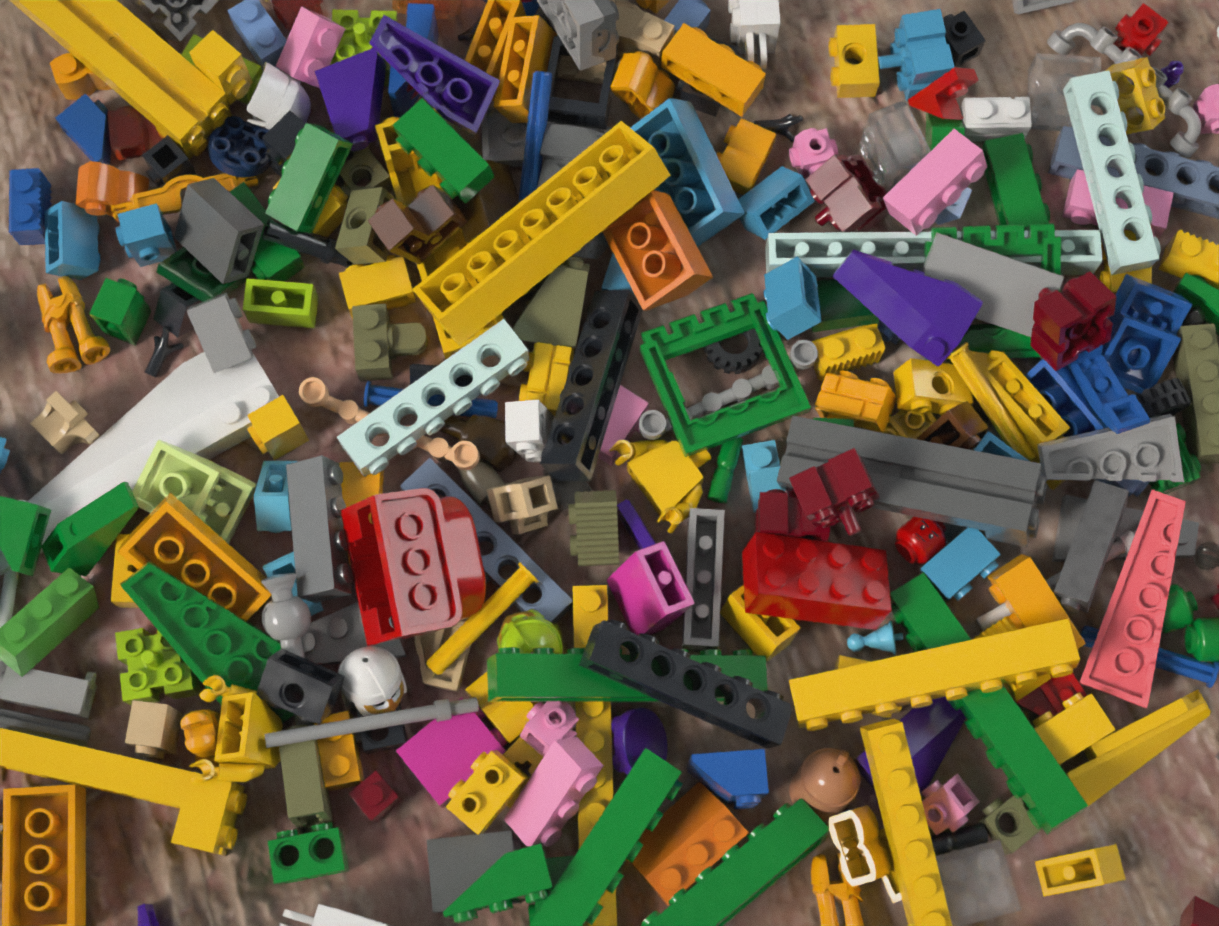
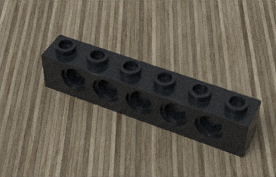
(591, 386)
(603, 657)

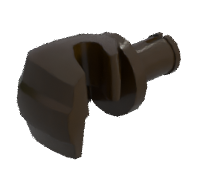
(487, 436)

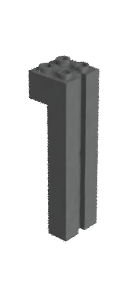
(928, 478)

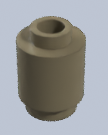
(480, 479)

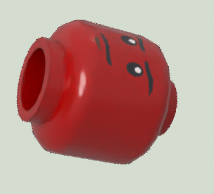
(920, 539)

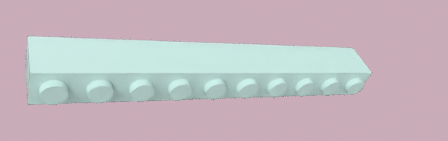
(827, 251)

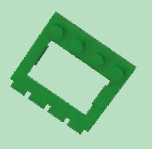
(1009, 242)
(736, 419)

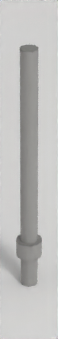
(441, 711)

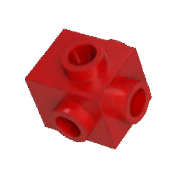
(1141, 31)

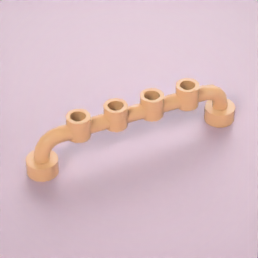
(462, 454)

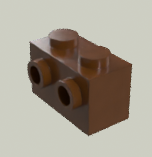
(956, 428)

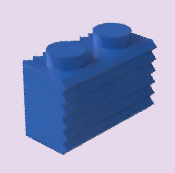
(27, 202)

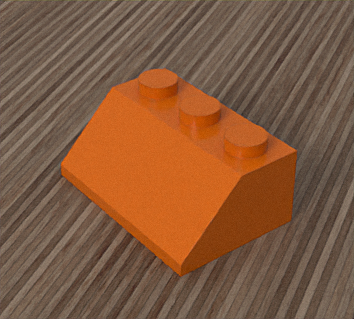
(657, 251)
(686, 842)

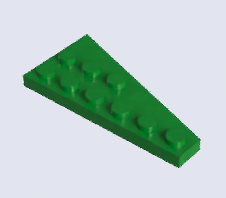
(203, 631)

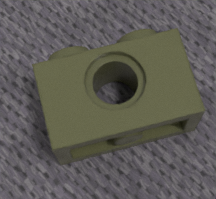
(357, 237)

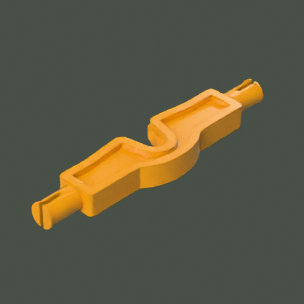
(169, 197)

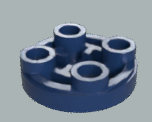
(239, 148)

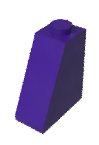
(354, 96)

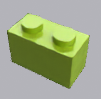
(280, 303)

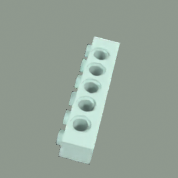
(1121, 253)
(496, 341)

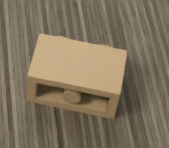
(153, 729)

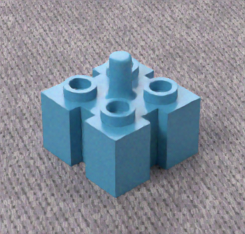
(919, 51)

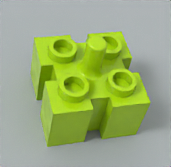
(358, 34)
(152, 668)

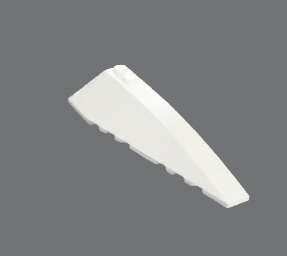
(187, 409)

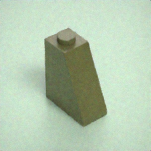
(555, 306)
(304, 785)

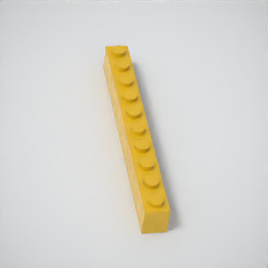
(594, 731)

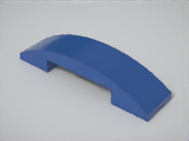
(1105, 392)

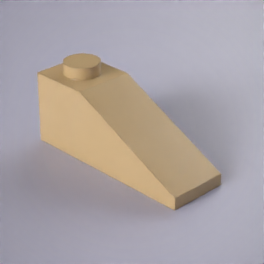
(643, 33)

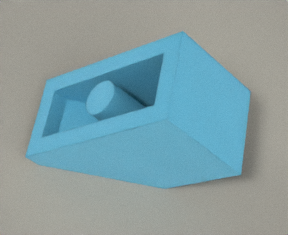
(272, 498)

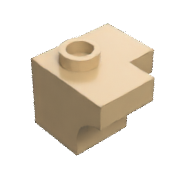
(64, 424)
(523, 503)

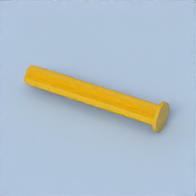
(990, 401)
(481, 620)

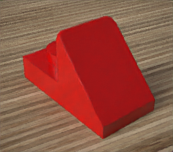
(941, 95)

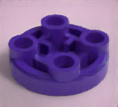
(635, 732)

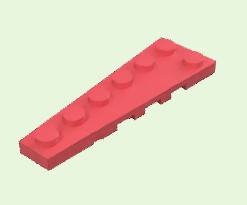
(1131, 630)

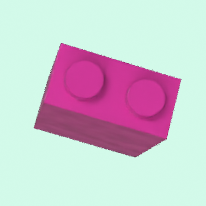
(650, 590)
(447, 749)

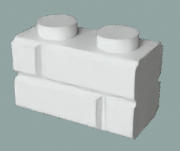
(995, 117)

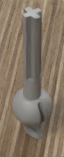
(286, 618)

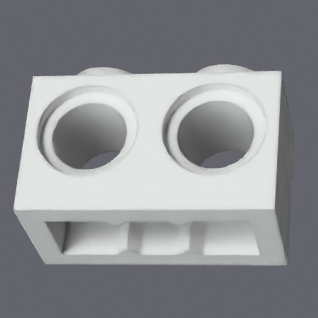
(527, 428)

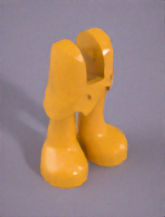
(56, 316)
(201, 733)
(830, 891)

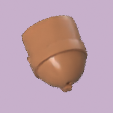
(821, 787)

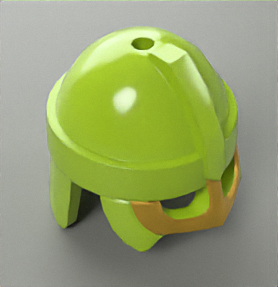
(530, 631)

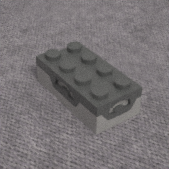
(585, 28)

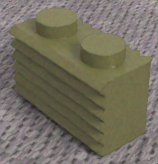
(595, 527)

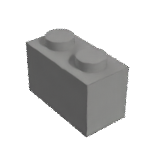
(221, 332)

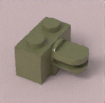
(381, 342)

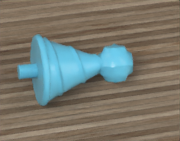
(880, 639)

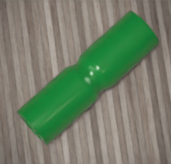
(724, 474)

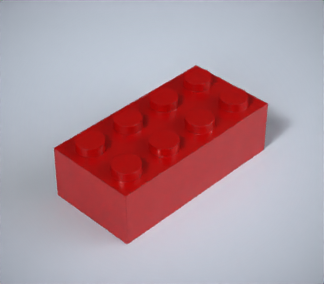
(816, 581)

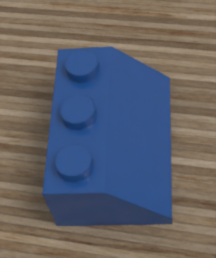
(1065, 397)
(732, 776)

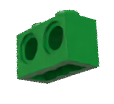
(309, 863)

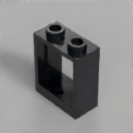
(574, 111)

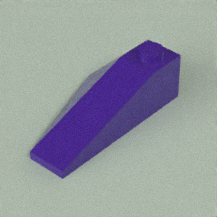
(443, 79)
(917, 308)
(929, 737)

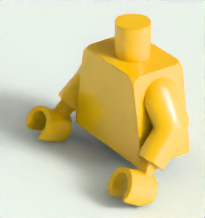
(664, 476)
(240, 735)

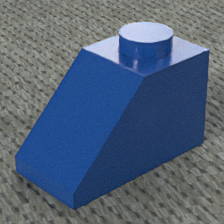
(88, 128)

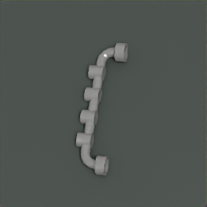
(1175, 101)
(802, 356)

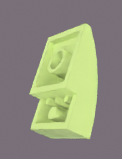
(201, 485)

